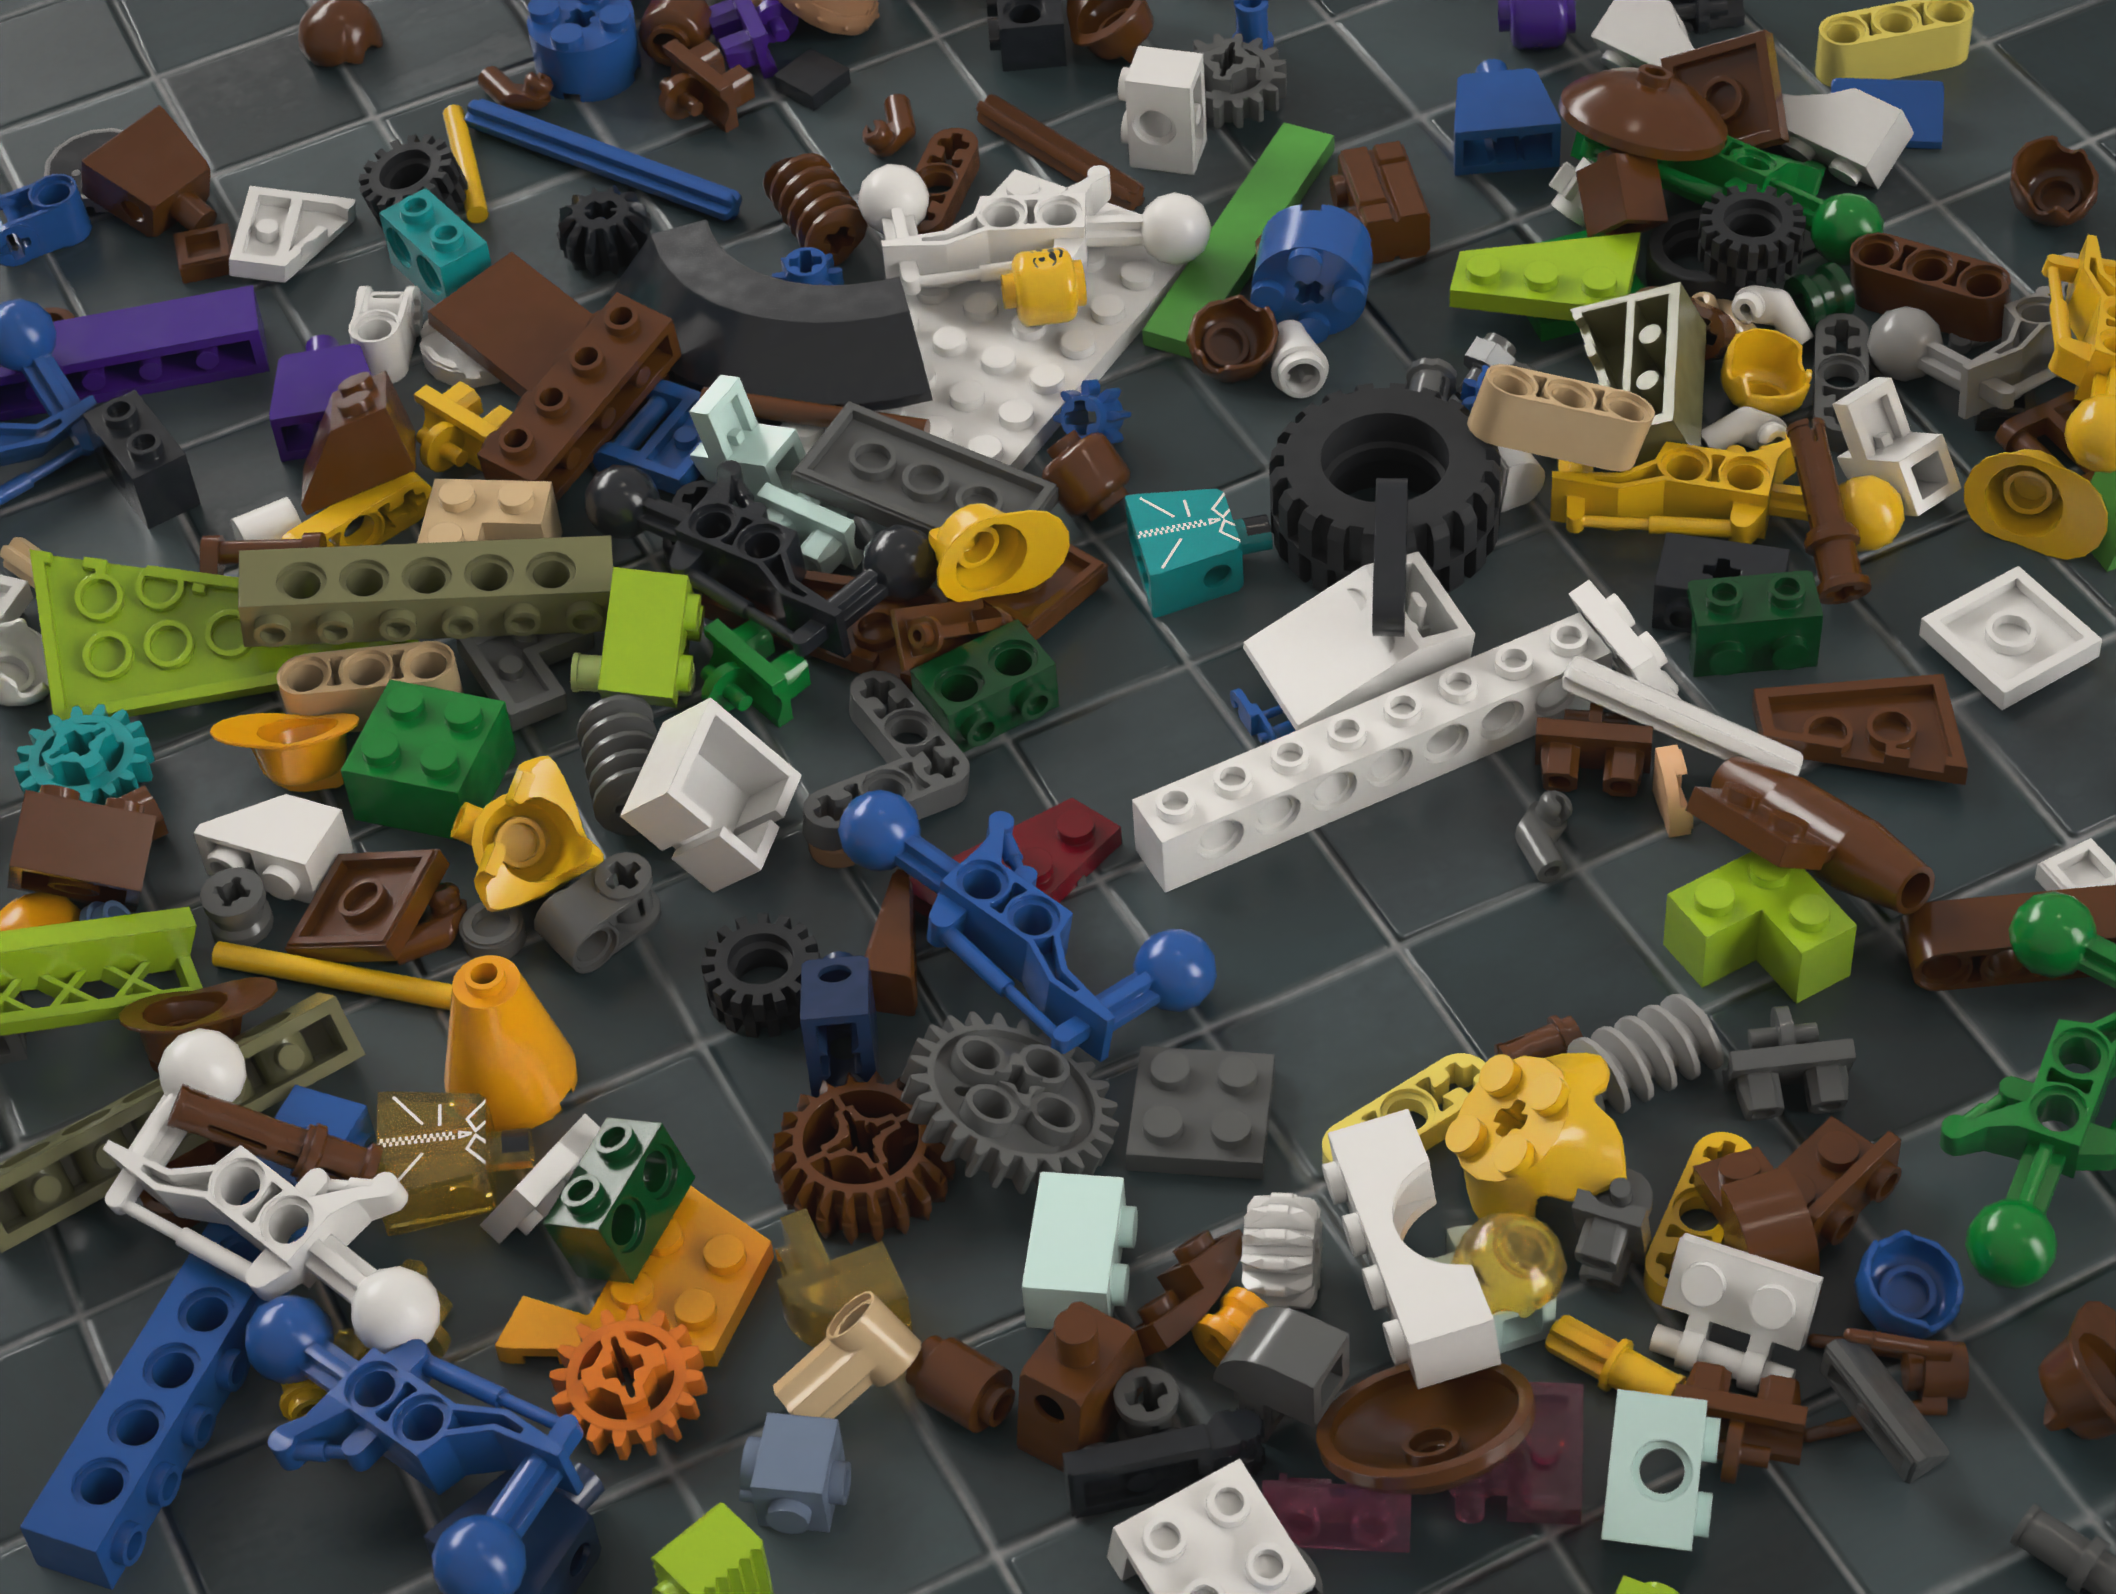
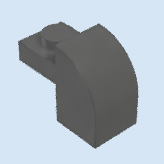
(1286, 1366)

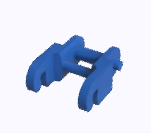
(1256, 720)

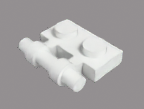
(1631, 654)
(1739, 1293)

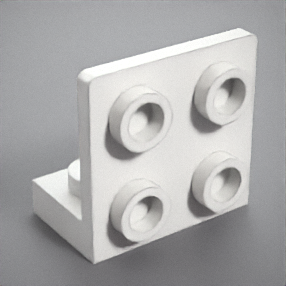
(1211, 1541)

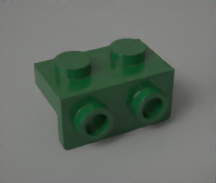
(1754, 623)

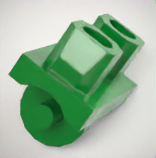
(743, 677)

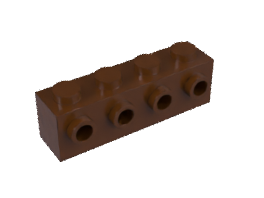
(583, 397)

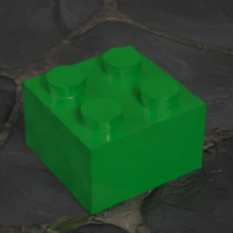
(427, 757)

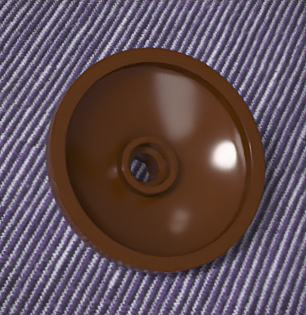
(1644, 114)
(1428, 1438)

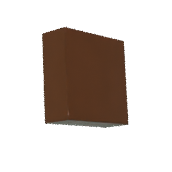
(203, 252)

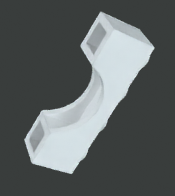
(1434, 1307)

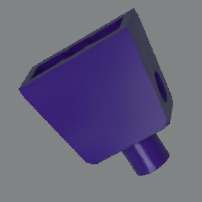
(304, 389)

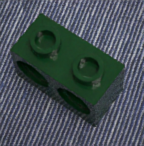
(988, 685)
(619, 1200)

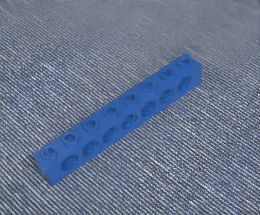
(188, 1341)

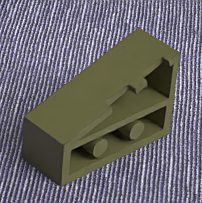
(1654, 349)

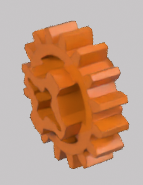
(664, 1376)

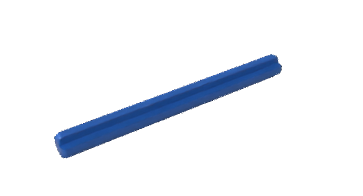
(604, 159)

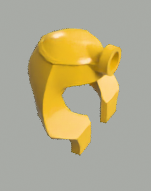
(526, 838)

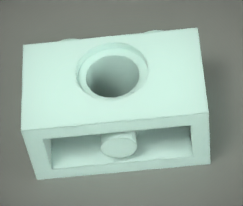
(1650, 1424)

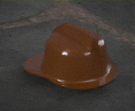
(1110, 26)
(215, 1008)
(2082, 1375)

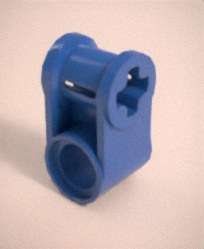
(42, 219)

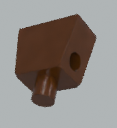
(150, 177)
(1072, 1383)

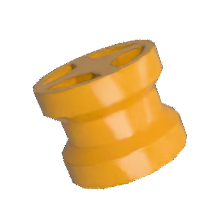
(1218, 1331)

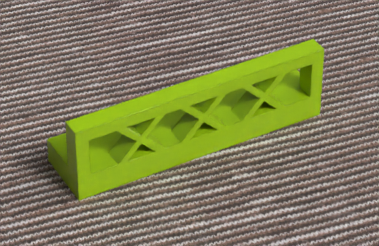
(106, 949)

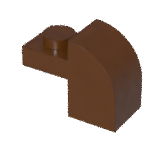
(1759, 1208)

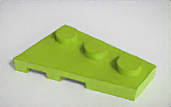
(1545, 276)

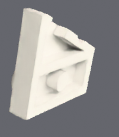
(285, 231)

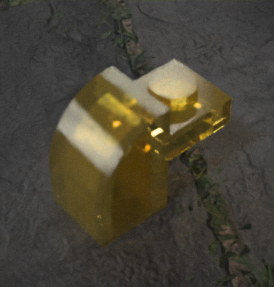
(819, 1288)

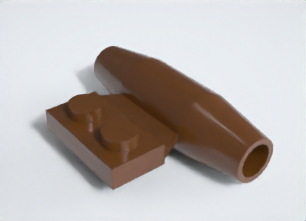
(1814, 831)

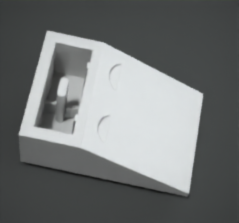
(1329, 661)

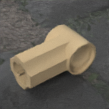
(860, 1349)

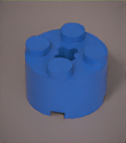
(585, 46)
(1313, 269)

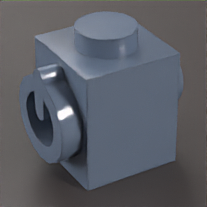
(795, 1473)

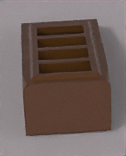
(893, 949)

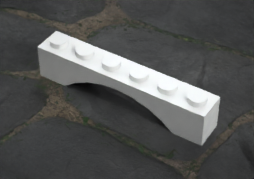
(1841, 129)

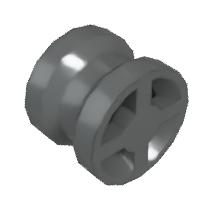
(237, 907)

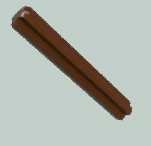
(1055, 149)

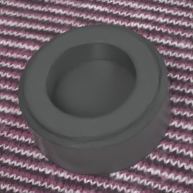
(492, 932)

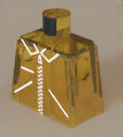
(445, 1155)

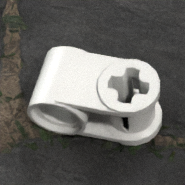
(387, 328)

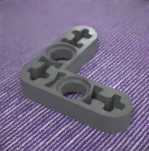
(906, 766)

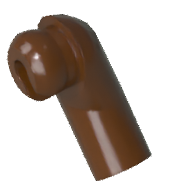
(894, 134)

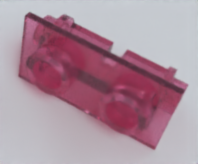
(1339, 1515)

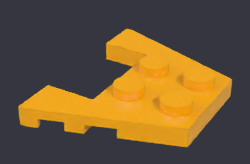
(696, 1274)

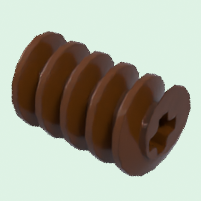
(815, 205)

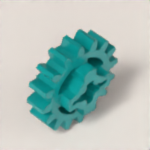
(87, 754)

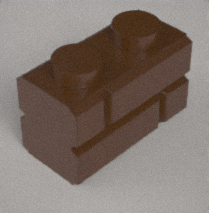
(1386, 198)

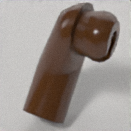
(526, 96)
(438, 926)

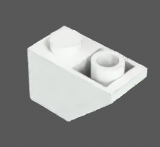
(281, 840)

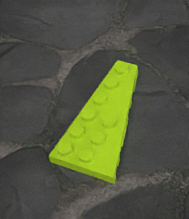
(149, 637)

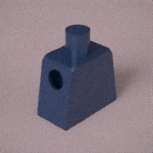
(837, 1005)
(558, 1543)

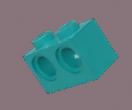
(433, 245)

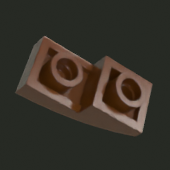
(1190, 1288)

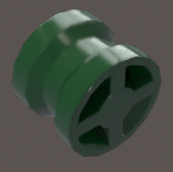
(1822, 293)

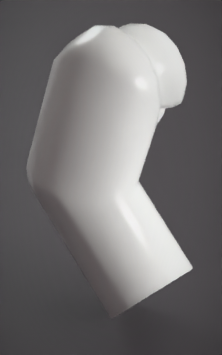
(1771, 307)

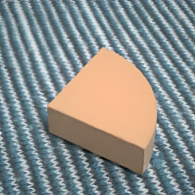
(1667, 790)

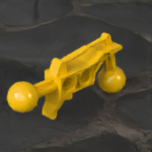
(2091, 358)
(1713, 495)

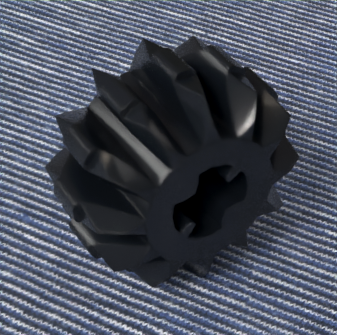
(603, 230)

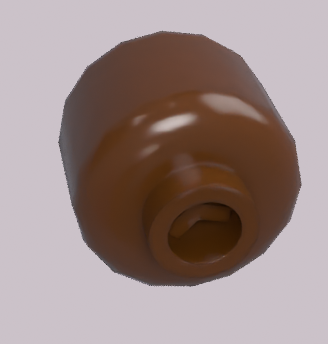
(671, 20)
(1087, 474)

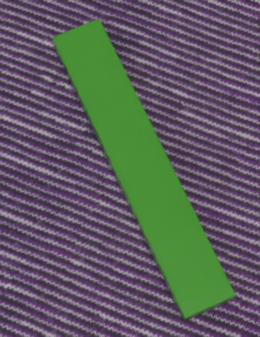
(1229, 259)

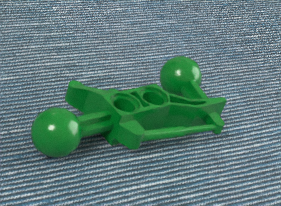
(1831, 222)
(2012, 1238)

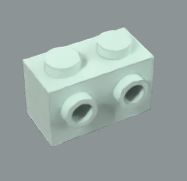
(1077, 1246)

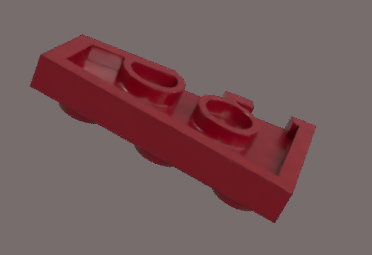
(1057, 843)

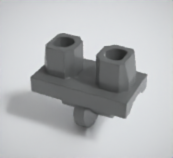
(1786, 1056)
(1613, 1230)

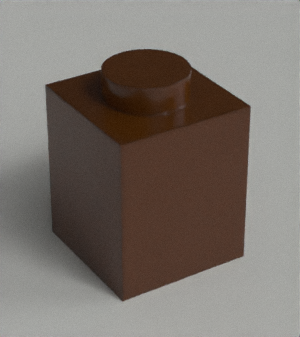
(1621, 194)

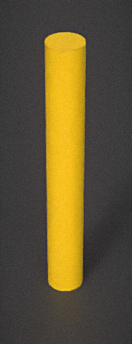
(463, 151)

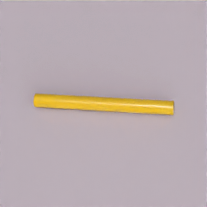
(332, 975)

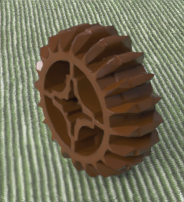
(849, 1158)

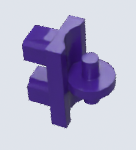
(747, 31)

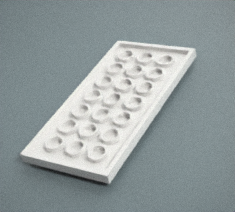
(1003, 381)

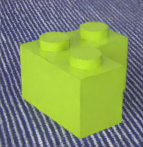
(650, 636)
(1762, 915)

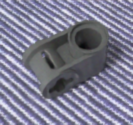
(595, 917)

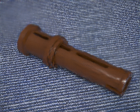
(1830, 538)
(272, 1138)

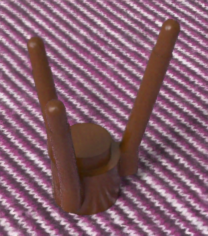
(1928, 1367)

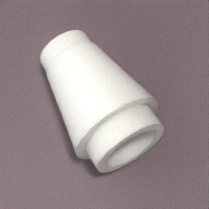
(1297, 361)

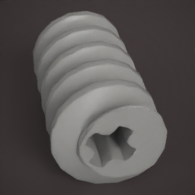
(1652, 1048)

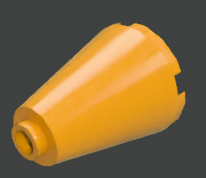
(506, 1045)

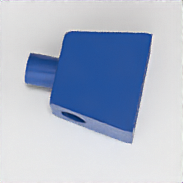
(1504, 121)

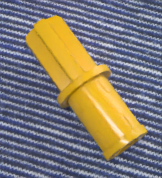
(1608, 1360)

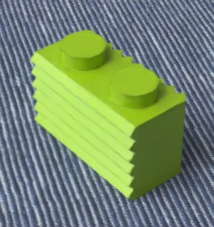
(714, 1558)

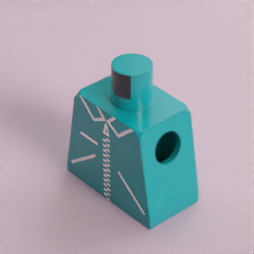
(1190, 546)

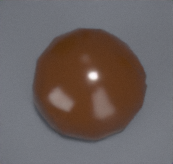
(338, 32)
(2053, 182)
(1232, 339)

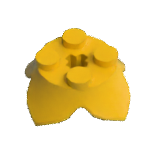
(1536, 1133)

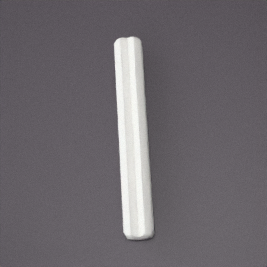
(1674, 716)

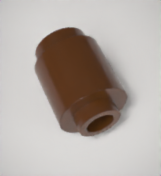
(961, 1383)

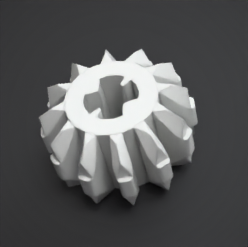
(1282, 1250)

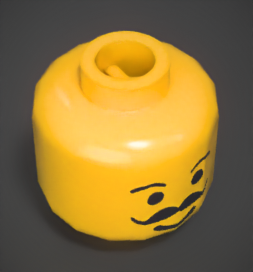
(1044, 287)

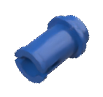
(1253, 21)

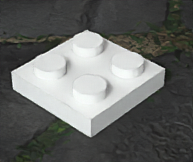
(2010, 637)

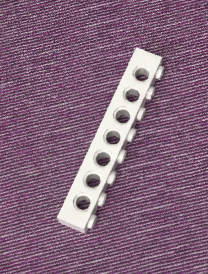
(1360, 755)

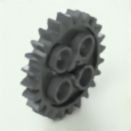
(1007, 1101)

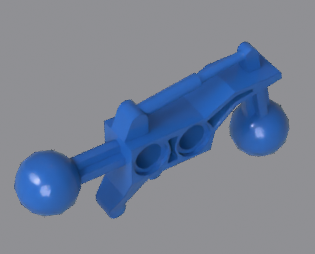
(28, 346)
(1004, 921)
(393, 1412)

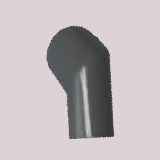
(1539, 833)

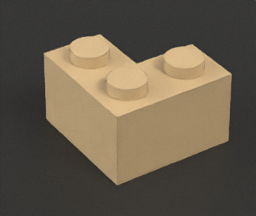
(490, 511)

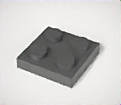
(1201, 1112)

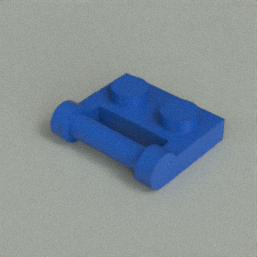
(669, 449)

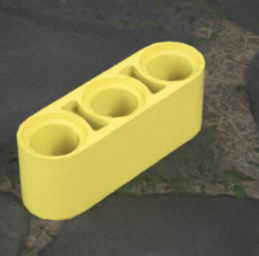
(1894, 40)

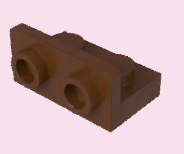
(1842, 1175)

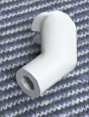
(1746, 427)

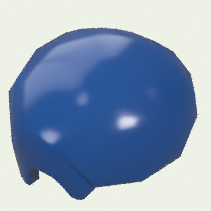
(1909, 1286)

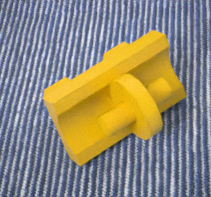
(453, 426)

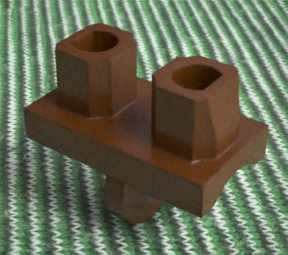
(700, 87)
(1593, 742)
(1750, 1427)

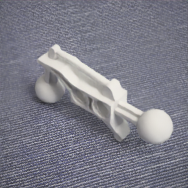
(984, 244)
(385, 1303)

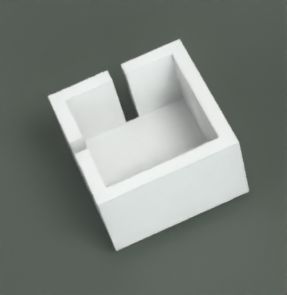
(711, 795)

